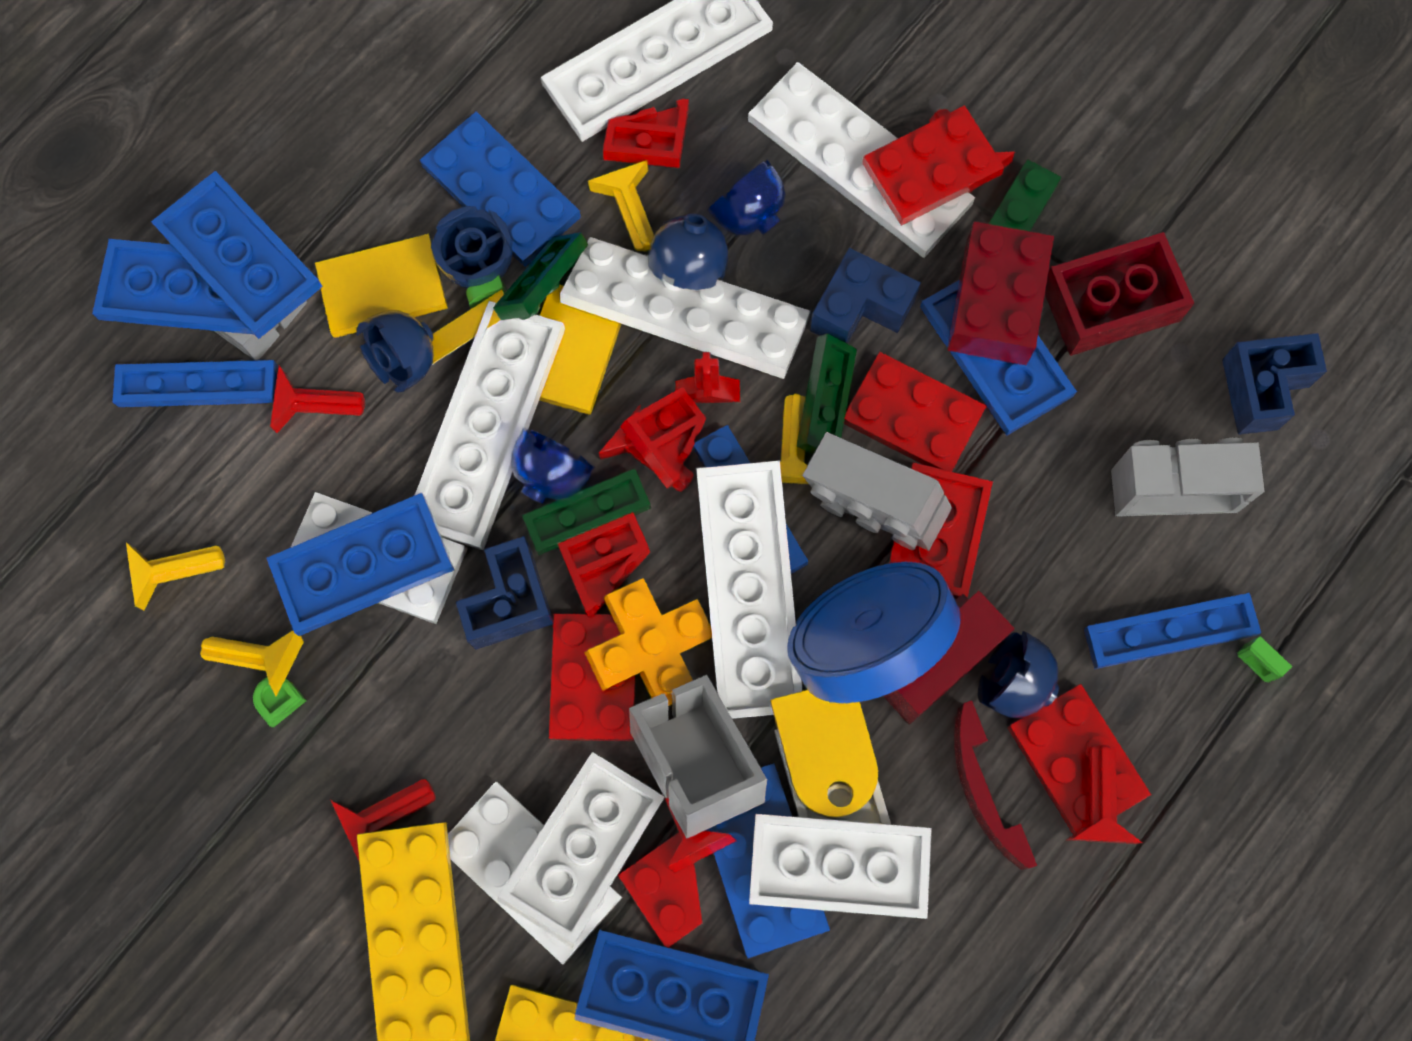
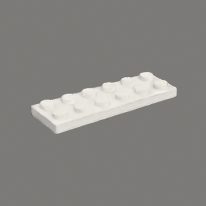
(651, 59)
(831, 140)
(715, 320)
(485, 416)
(748, 585)

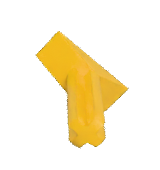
(623, 186)
(792, 457)
(147, 574)
(273, 659)

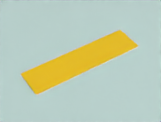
(463, 328)

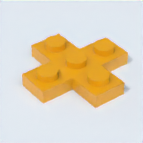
(648, 641)

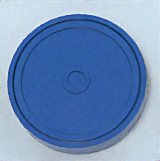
(874, 632)

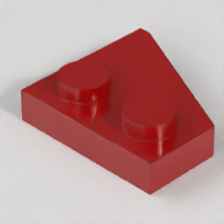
(648, 136)
(666, 433)
(604, 559)
(665, 897)

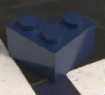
(863, 290)
(1264, 373)
(516, 603)

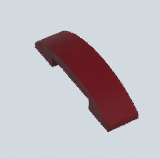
(1008, 841)

